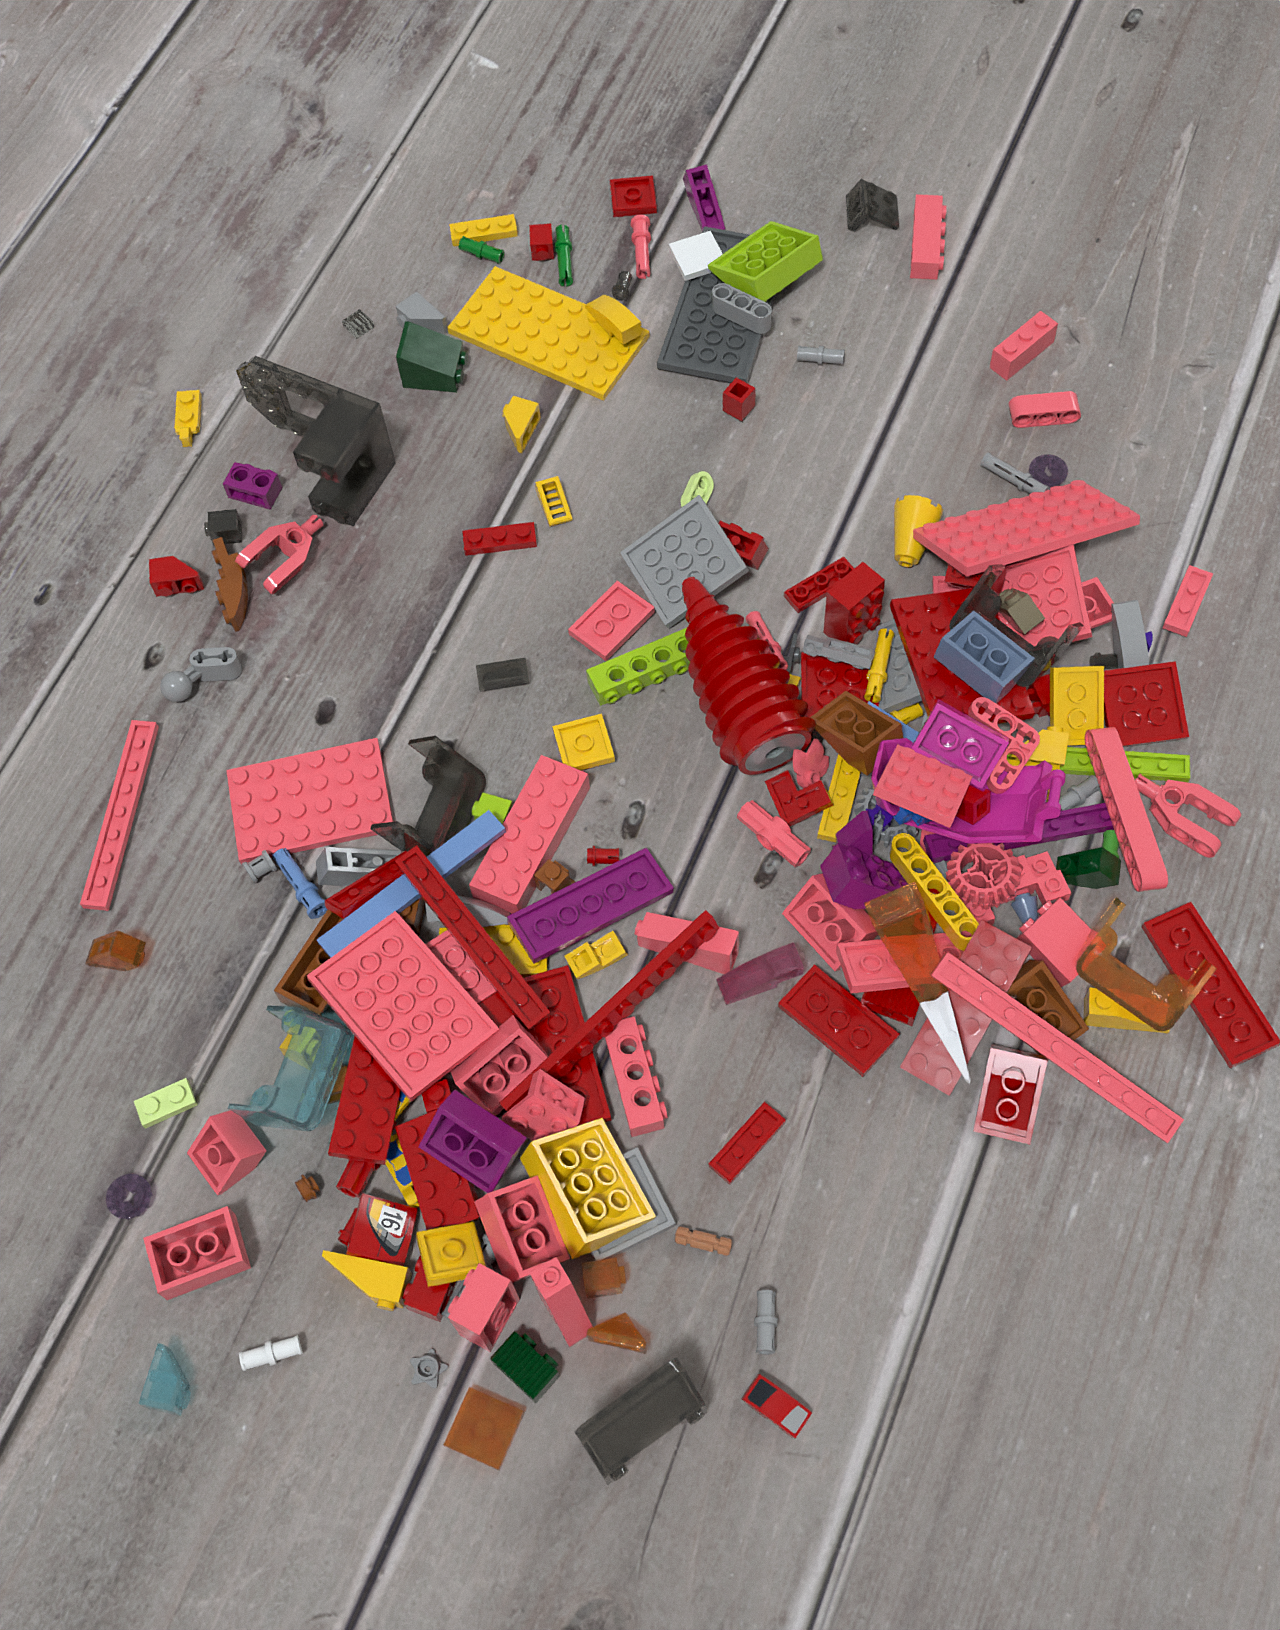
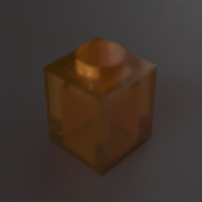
(603, 1278)

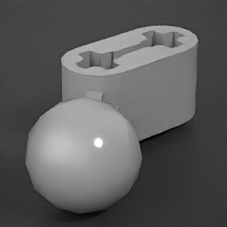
(206, 665)

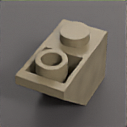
(1020, 610)

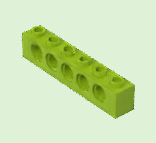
(646, 658)

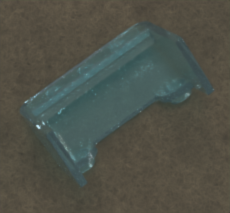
(305, 1074)

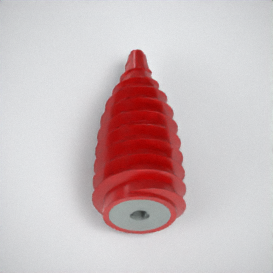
(741, 687)

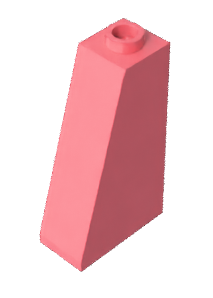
(716, 954)
(561, 1301)

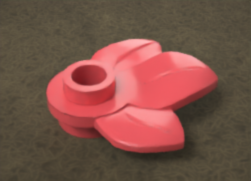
(810, 765)

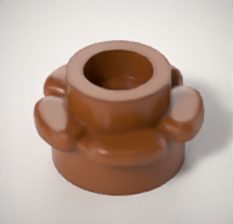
(307, 1187)

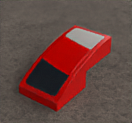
(776, 1406)

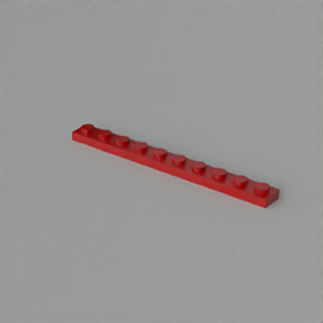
(620, 1005)

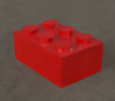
(854, 605)

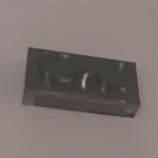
(502, 674)

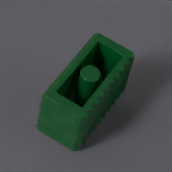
(525, 1366)

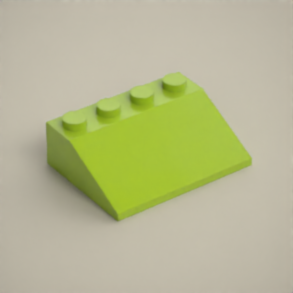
(768, 260)

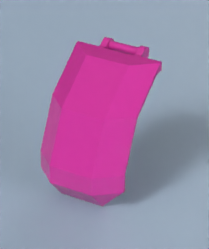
(1013, 815)

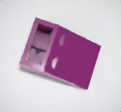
(858, 877)

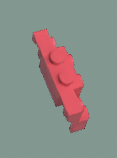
(1036, 874)

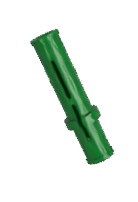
(563, 248)

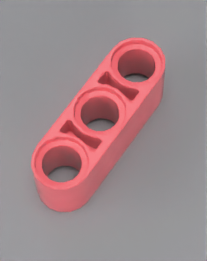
(1044, 409)

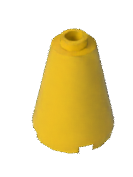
(908, 515)

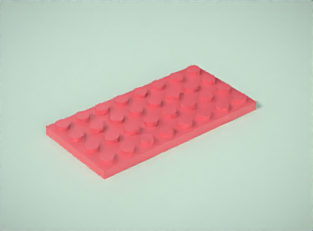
(1025, 527)

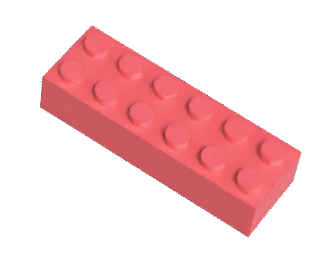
(531, 836)

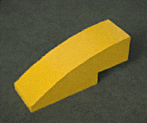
(615, 318)

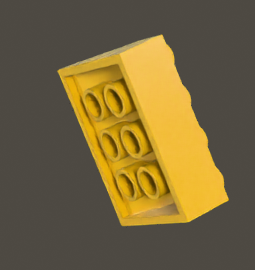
(587, 1186)

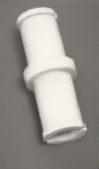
(270, 1353)

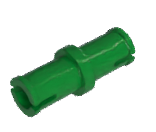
(481, 249)

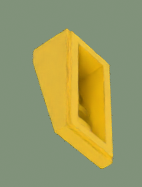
(548, 485)

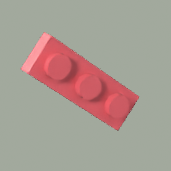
(1187, 601)

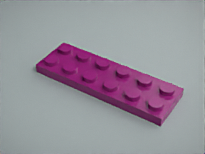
(589, 905)

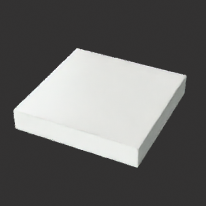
(695, 254)

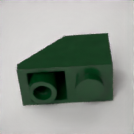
(1090, 868)

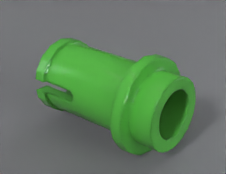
(1111, 842)

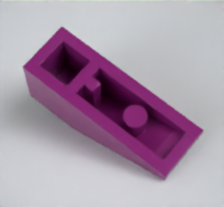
(703, 197)

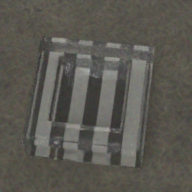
(358, 323)

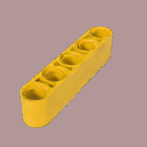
(933, 879)

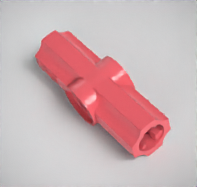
(773, 833)

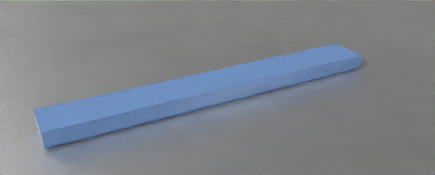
(402, 894)

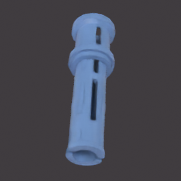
(305, 891)

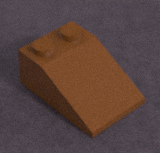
(855, 730)
(1042, 995)

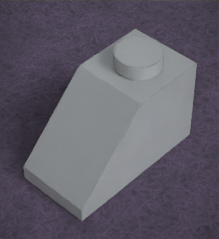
(421, 312)

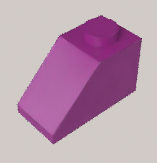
(857, 834)

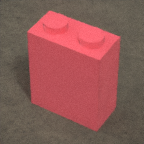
(1056, 939)

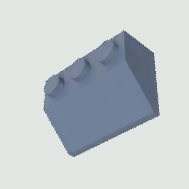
(983, 657)

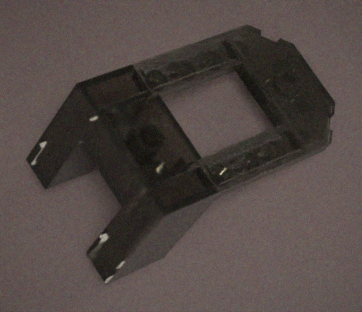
(342, 445)

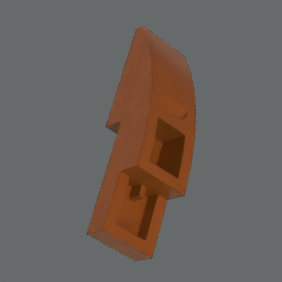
(232, 585)

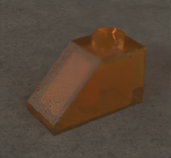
(116, 952)

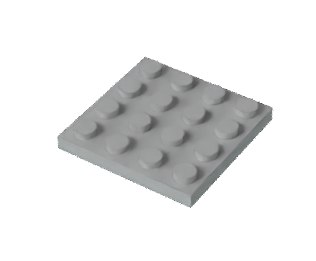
(680, 548)

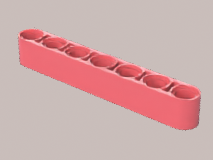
(1126, 809)

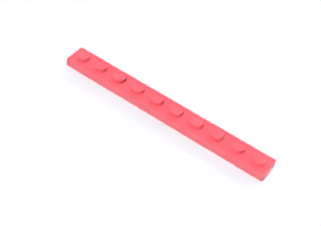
(1056, 1047)

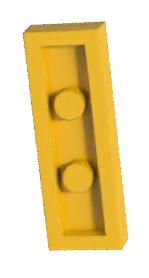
(484, 229)

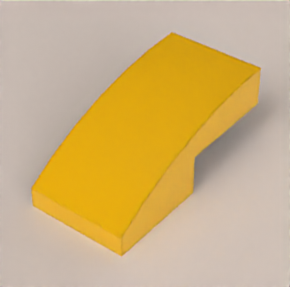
(596, 956)

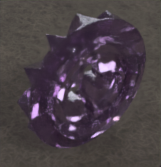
(1056, 467)
(116, 1194)

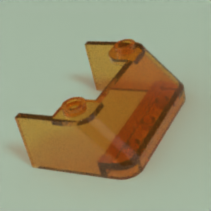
(1155, 1005)

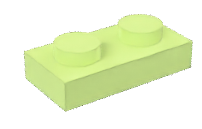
(165, 1103)

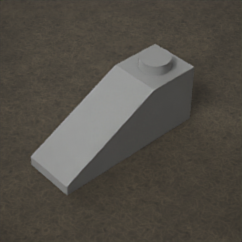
(346, 865)

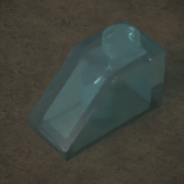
(166, 1384)

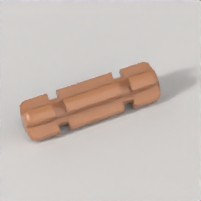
(703, 1241)

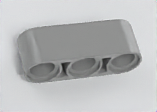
(741, 308)

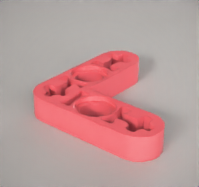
(1015, 744)

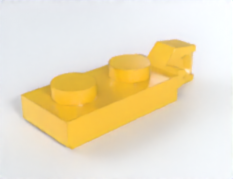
(187, 415)

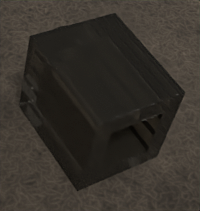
(225, 525)

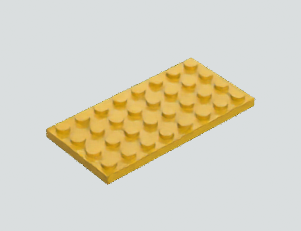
(544, 333)

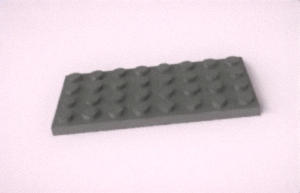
(700, 339)

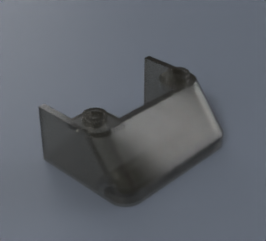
(988, 603)
(449, 804)
(640, 1419)

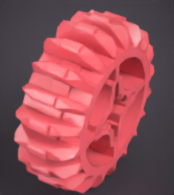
(991, 862)

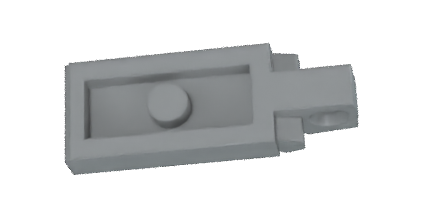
(838, 650)

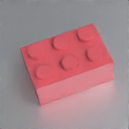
(521, 1228)
(196, 1253)
(483, 1306)

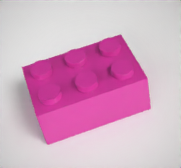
(960, 742)

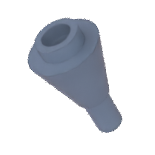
(1025, 907)

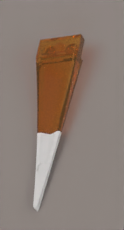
(909, 938)

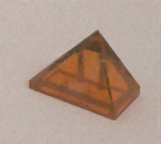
(618, 1333)

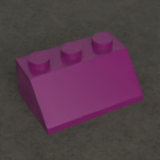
(472, 1141)

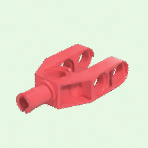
(281, 536)
(1181, 827)

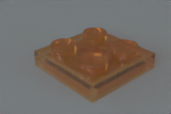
(484, 1428)

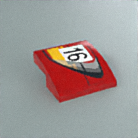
(381, 1230)

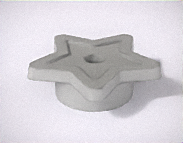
(420, 1364)

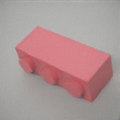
(1023, 345)

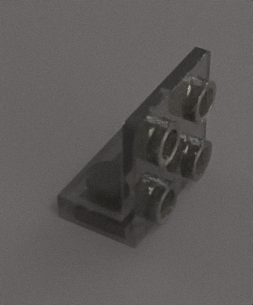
(871, 202)

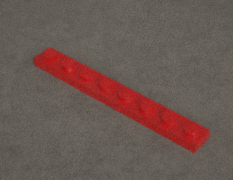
(472, 938)

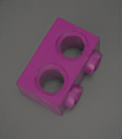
(252, 485)

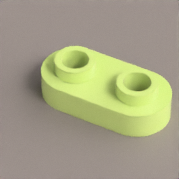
(692, 489)

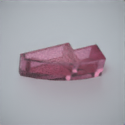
(760, 974)

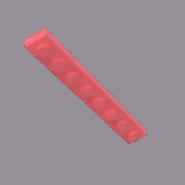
(119, 816)

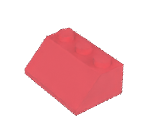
(827, 922)
(499, 1065)

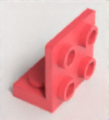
(546, 1109)

